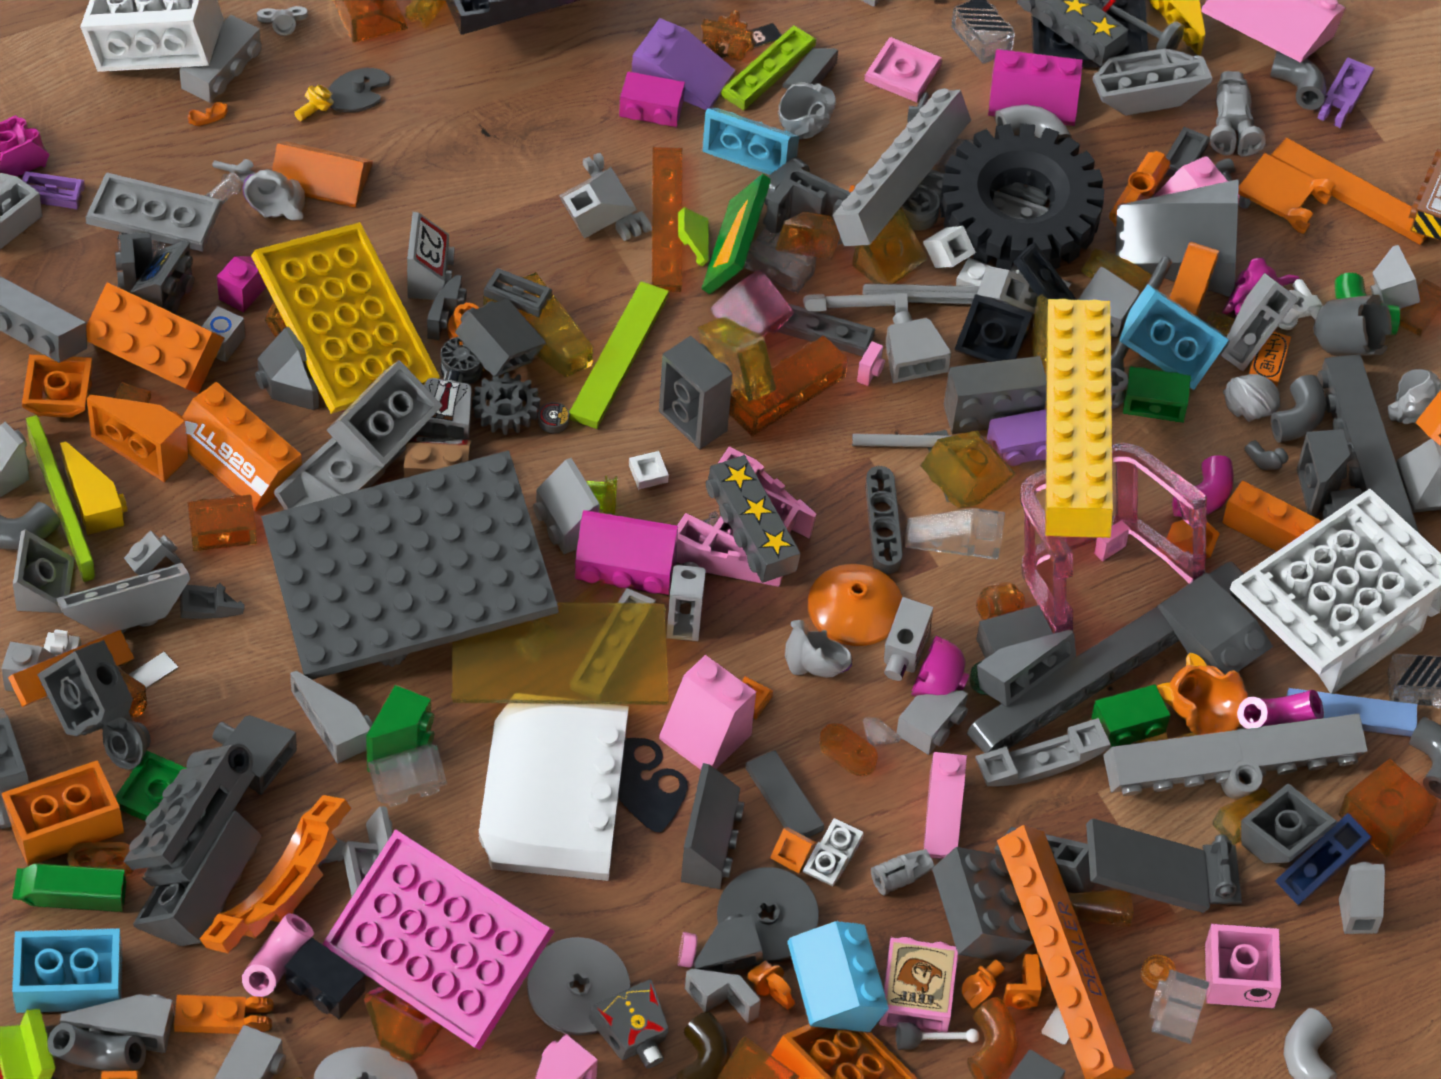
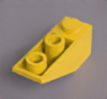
(1187, 13)

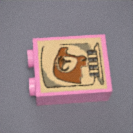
(919, 984)

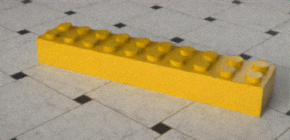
(1078, 419)

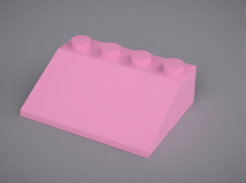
(1285, 25)

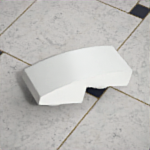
(833, 852)

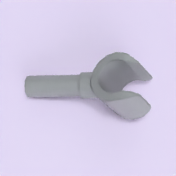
(241, 170)

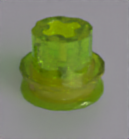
(605, 493)

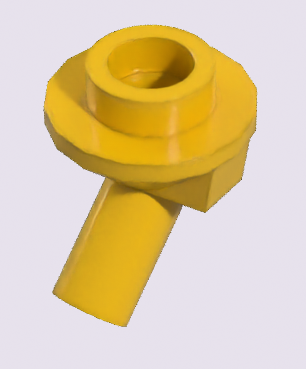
(319, 98)

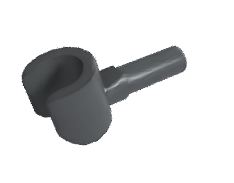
(913, 110)

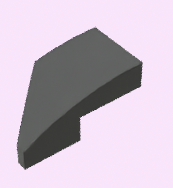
(208, 603)

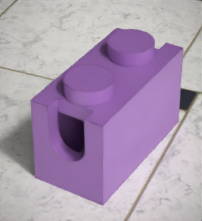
(1019, 437)

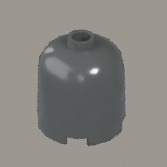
(1353, 326)

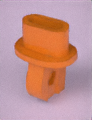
(770, 981)
(981, 985)

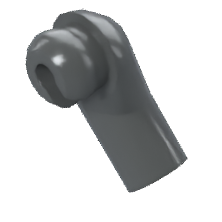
(1266, 459)

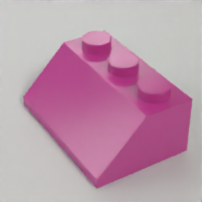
(1036, 81)
(626, 552)

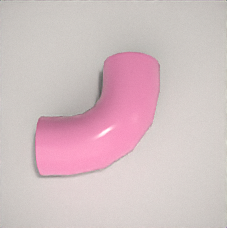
(270, 961)

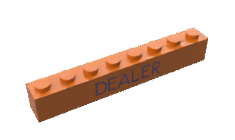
(1065, 955)

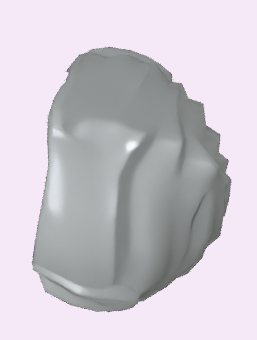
(1251, 396)

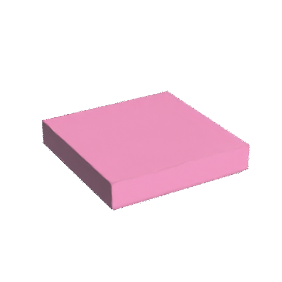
(903, 69)

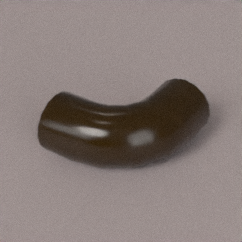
(711, 1046)

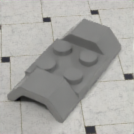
(328, 475)

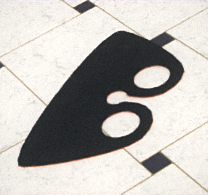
(644, 797)

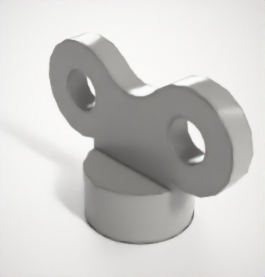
(282, 20)

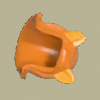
(1205, 696)

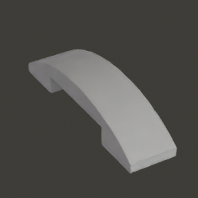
(1045, 758)

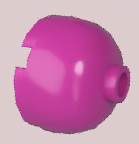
(941, 670)

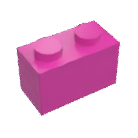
(651, 99)

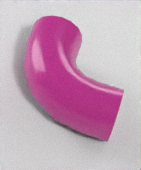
(1216, 483)
(1294, 708)

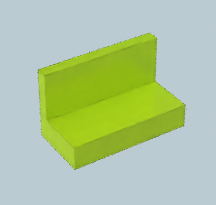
(25, 1049)

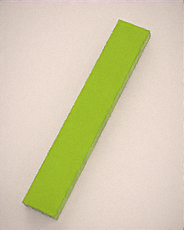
(618, 355)
(60, 498)

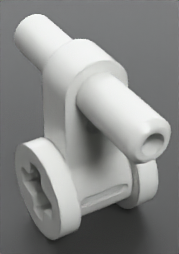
(1305, 306)

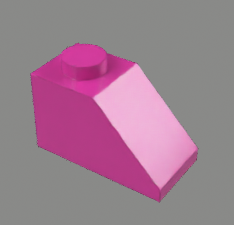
(240, 283)

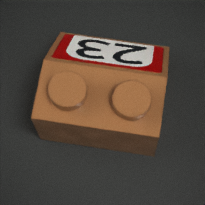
(429, 454)

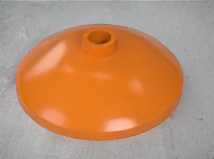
(852, 616)

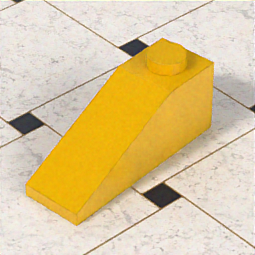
(93, 492)

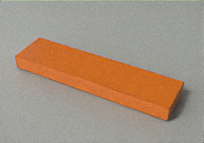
(28, 685)

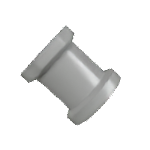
(1118, 384)

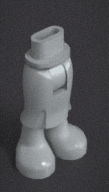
(1234, 114)

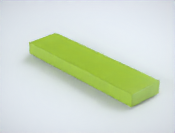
(768, 67)

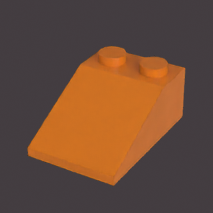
(140, 432)

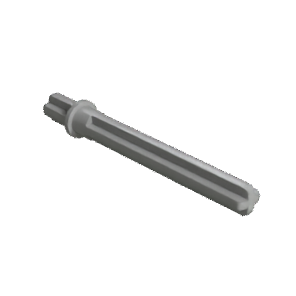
(926, 293)

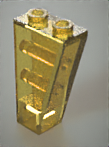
(566, 345)
(743, 353)

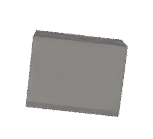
(40, 575)

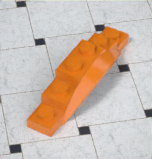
(286, 883)

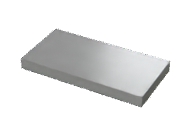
(150, 208)

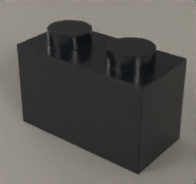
(324, 978)

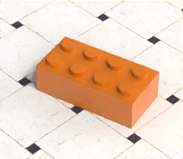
(153, 338)

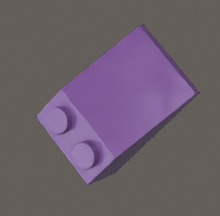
(680, 56)

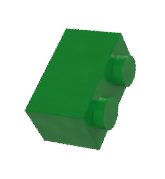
(1157, 394)
(1132, 715)

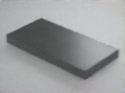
(1147, 865)

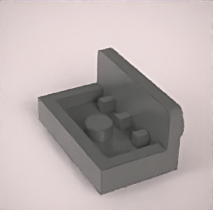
(133, 259)

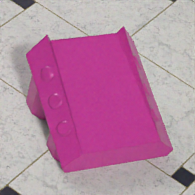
(20, 147)

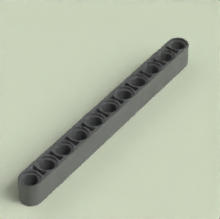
(1084, 676)

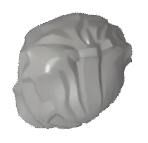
(806, 109)
(1415, 394)

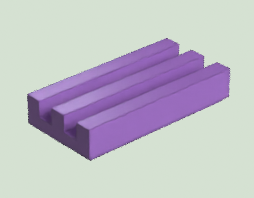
(51, 194)

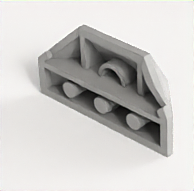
(1151, 80)
(128, 601)

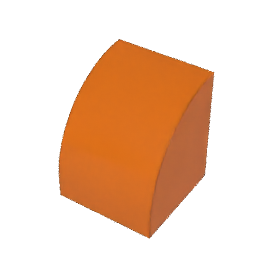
(1182, 536)

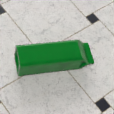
(71, 887)

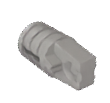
(901, 871)

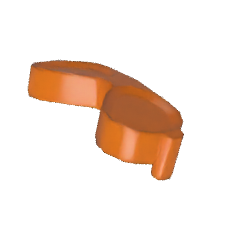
(212, 114)

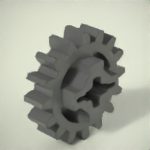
(506, 403)

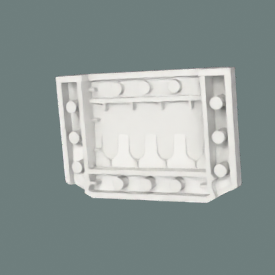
(553, 788)

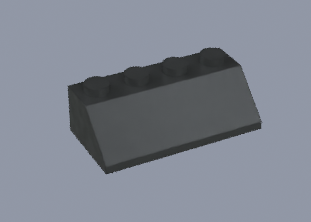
(188, 908)

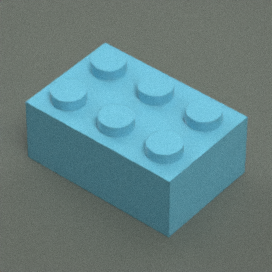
(66, 969)

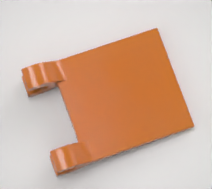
(1284, 190)

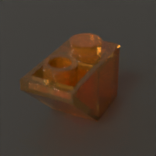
(809, 235)

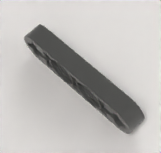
(887, 519)

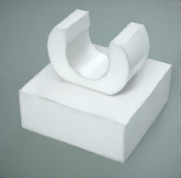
(61, 642)

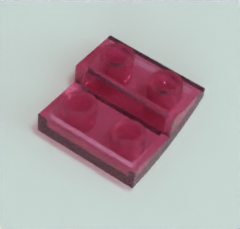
(754, 305)

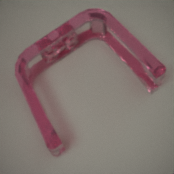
(1059, 548)

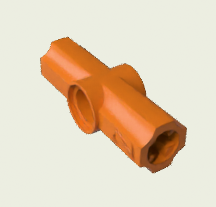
(1144, 181)

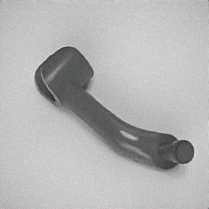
(1227, 167)

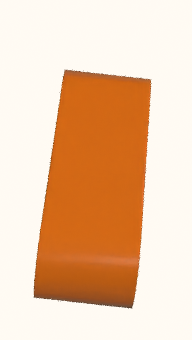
(1194, 276)

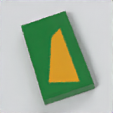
(736, 234)

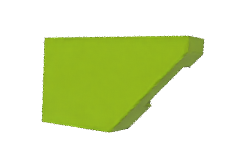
(694, 230)

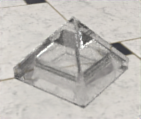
(879, 733)

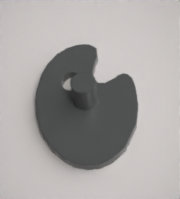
(354, 95)

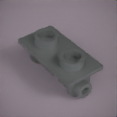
(1222, 871)

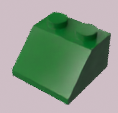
(400, 725)

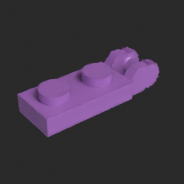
(1346, 90)

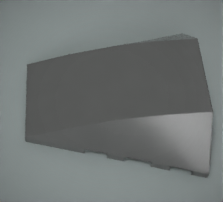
(1169, 222)

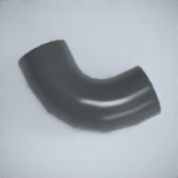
(1305, 76)
(1305, 414)
(39, 520)
(1428, 740)
(96, 1050)

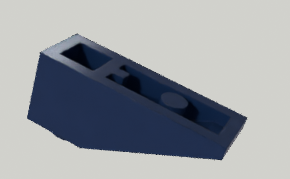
(1324, 859)

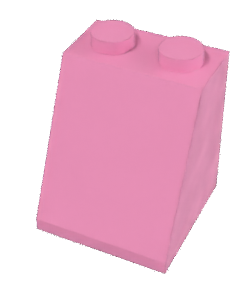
(709, 715)

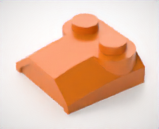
(57, 387)

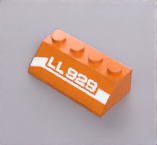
(238, 445)

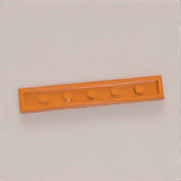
(1351, 189)

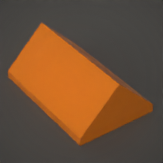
(323, 173)

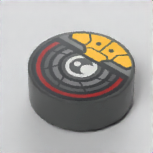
(553, 417)

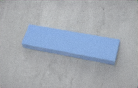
(1375, 714)

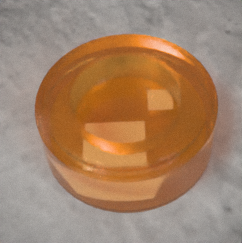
(1156, 968)

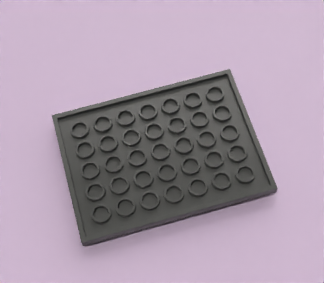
(408, 565)

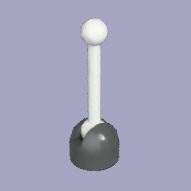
(909, 1035)

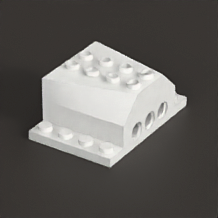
(1346, 589)

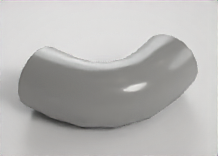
(1031, 115)
(1303, 1044)

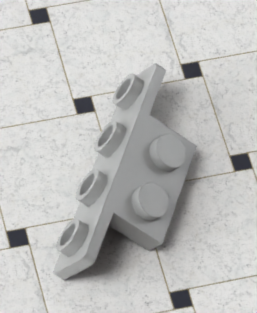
(361, 856)

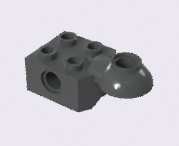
(93, 696)

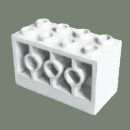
(151, 33)

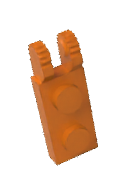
(221, 1014)

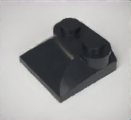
(993, 330)

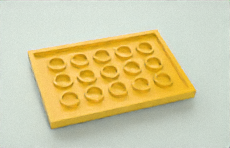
(342, 311)

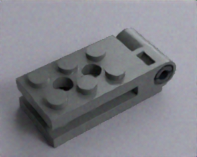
(191, 814)

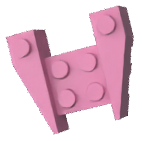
(715, 546)

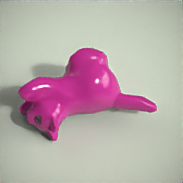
(1248, 279)

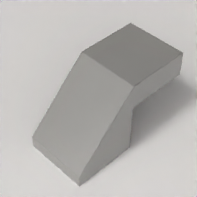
(713, 988)

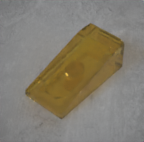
(1229, 816)

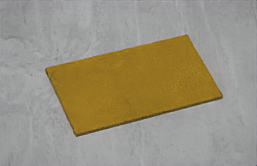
(568, 658)

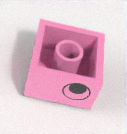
(1243, 966)

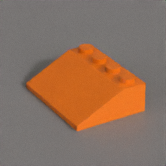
(838, 1055)

